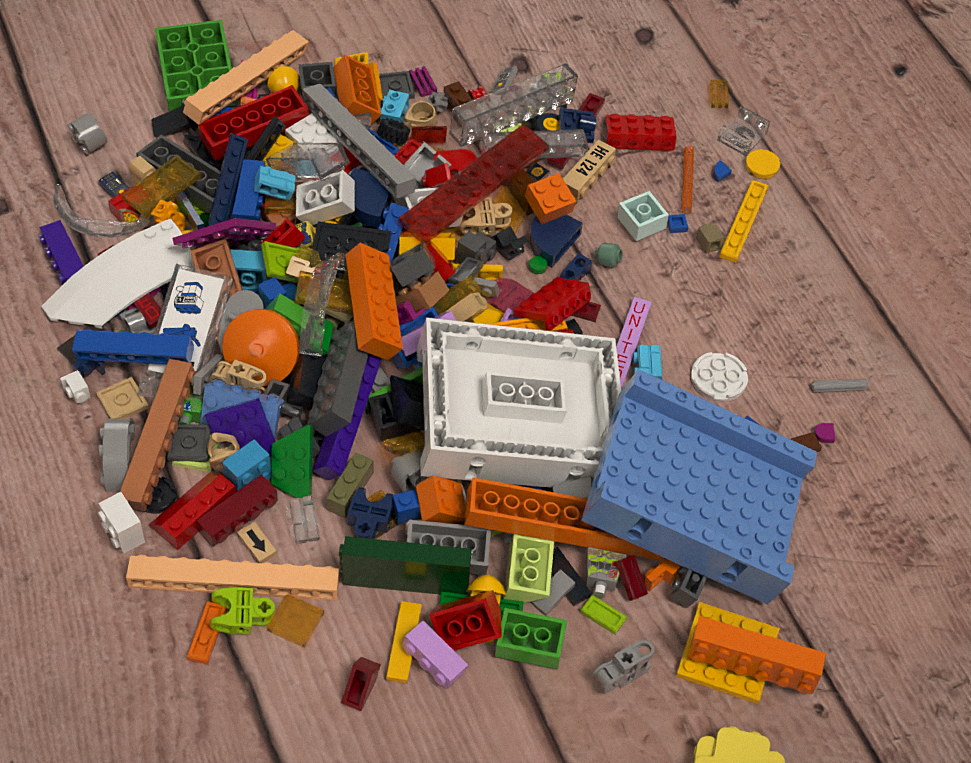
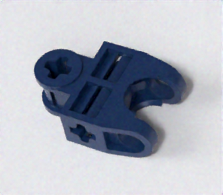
(369, 516)

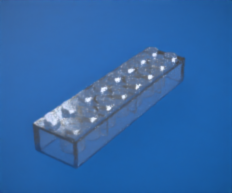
(513, 104)

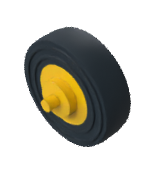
(547, 121)

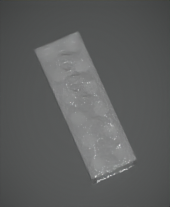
(310, 160)

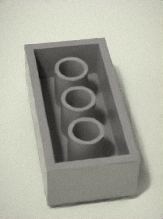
(454, 536)

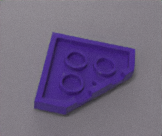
(243, 421)

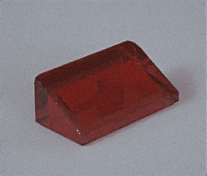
(429, 134)

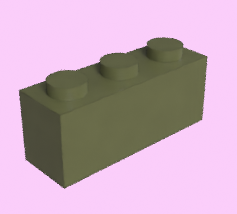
(354, 476)

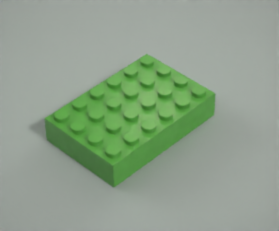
(191, 58)

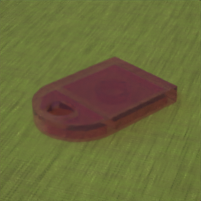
(510, 296)

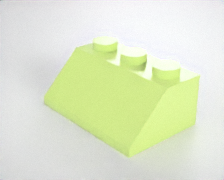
(528, 568)

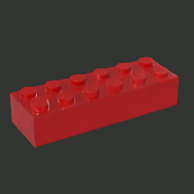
(251, 120)

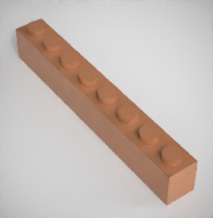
(157, 434)

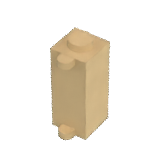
(469, 307)

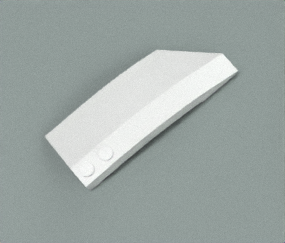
(119, 277)

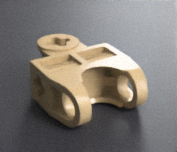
(487, 217)
(233, 375)

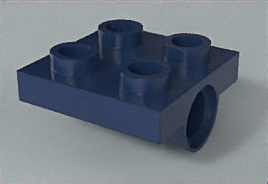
(576, 119)

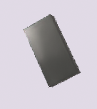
(467, 268)

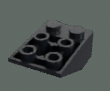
(385, 420)

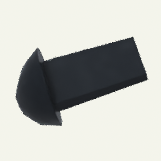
(172, 122)

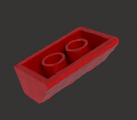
(468, 620)

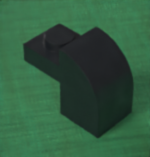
(508, 244)

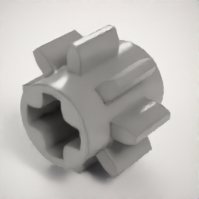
(438, 101)

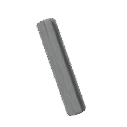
(839, 385)

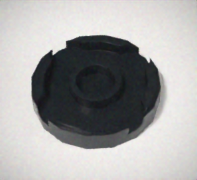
(162, 496)

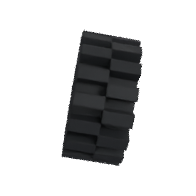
(393, 131)

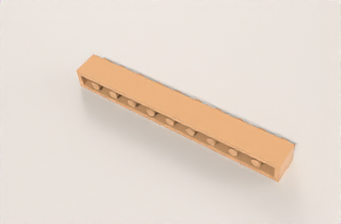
(244, 77)
(210, 575)

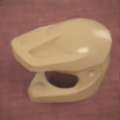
(422, 115)
(219, 455)

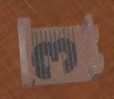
(744, 131)

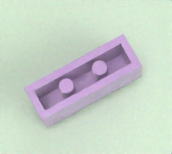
(434, 655)

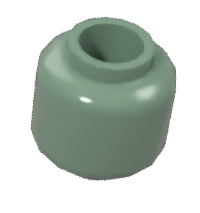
(608, 254)

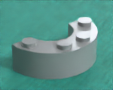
(115, 451)

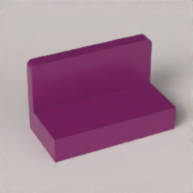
(406, 312)

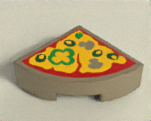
(128, 215)

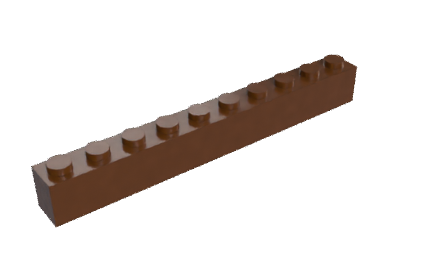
(518, 183)

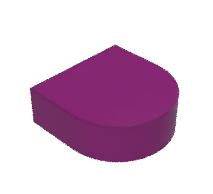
(825, 432)

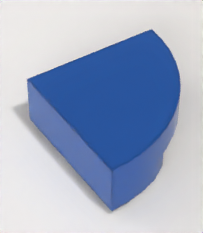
(721, 171)

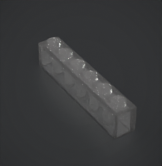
(561, 142)

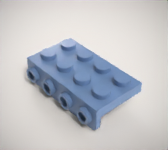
(221, 395)

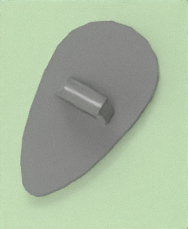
(236, 305)

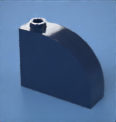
(370, 198)
(554, 237)

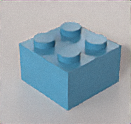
(247, 465)

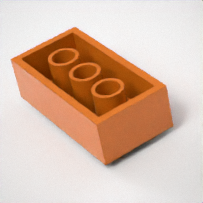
(357, 87)

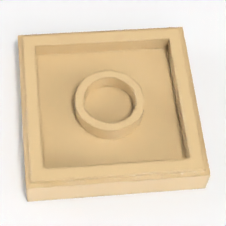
(122, 399)

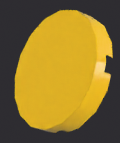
(762, 164)

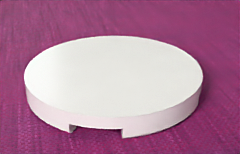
(719, 376)

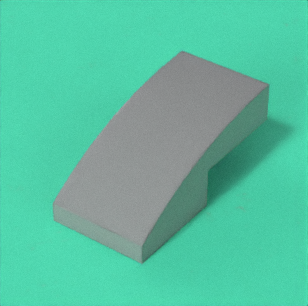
(559, 587)

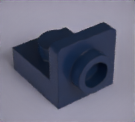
(86, 367)

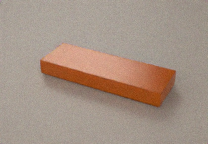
(205, 636)

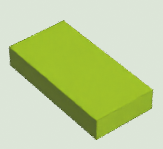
(603, 614)

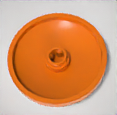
(263, 341)

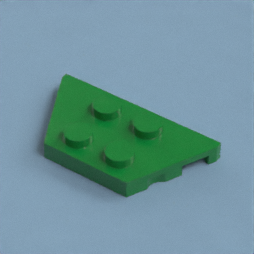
(293, 462)

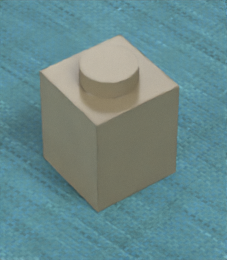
(710, 237)

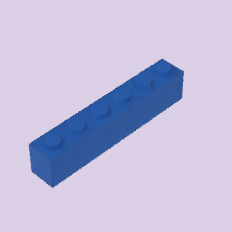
(132, 347)

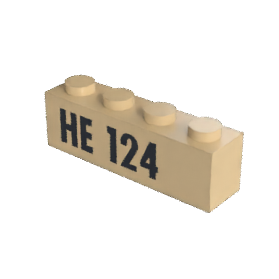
(590, 168)

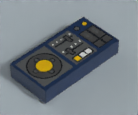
(112, 184)

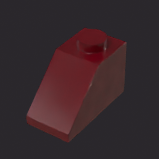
(360, 683)

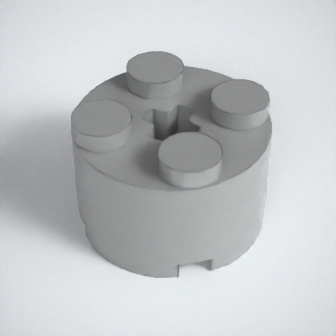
(87, 133)
(407, 471)

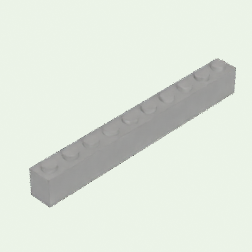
(359, 141)

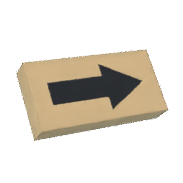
(257, 543)

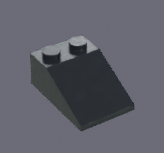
(408, 401)

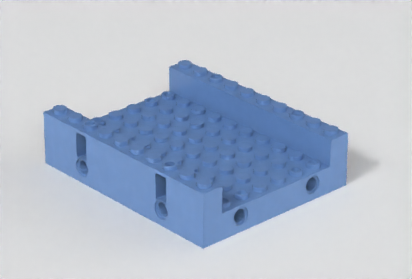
(699, 486)

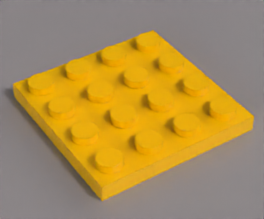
(724, 680)

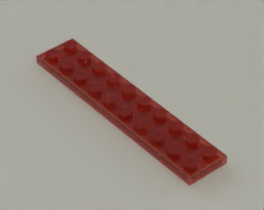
(473, 184)

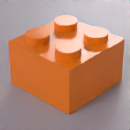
(550, 198)
(441, 500)

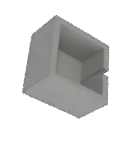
(423, 160)

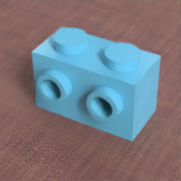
(395, 106)

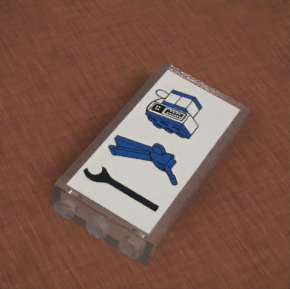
(195, 309)

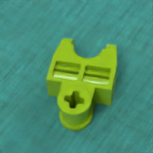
(251, 607)

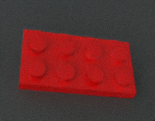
(641, 132)
(555, 301)

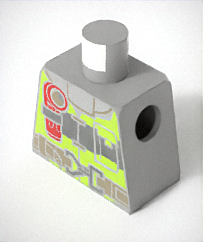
(602, 570)

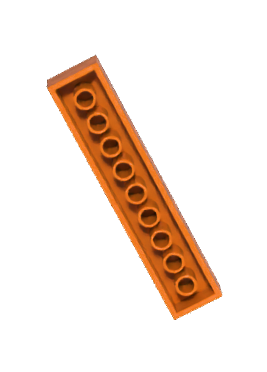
(539, 516)

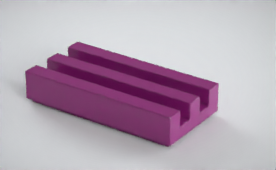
(419, 72)

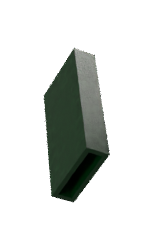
(404, 566)

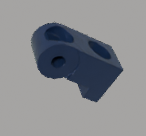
(576, 268)

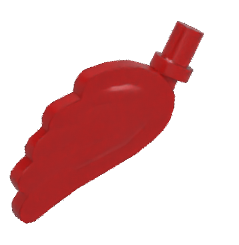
(457, 158)

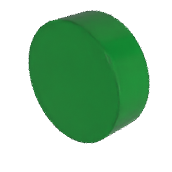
(537, 265)

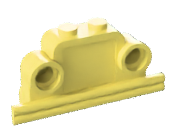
(735, 747)

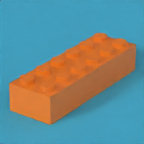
(373, 301)
(757, 655)

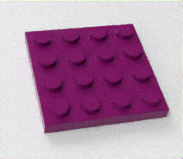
(231, 230)

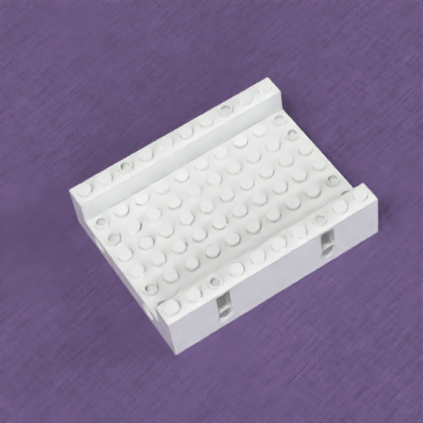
(515, 402)

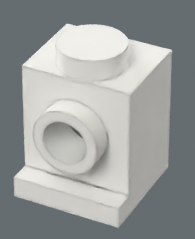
(75, 387)

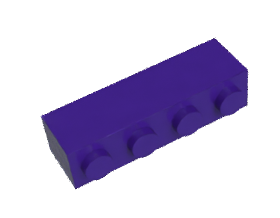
(60, 250)

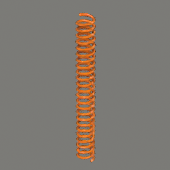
(685, 179)

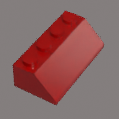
(179, 521)

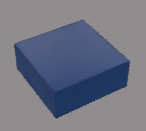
(677, 223)

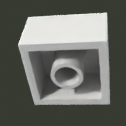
(121, 523)

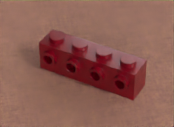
(237, 510)

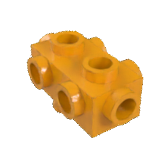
(167, 210)

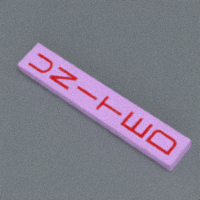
(631, 334)

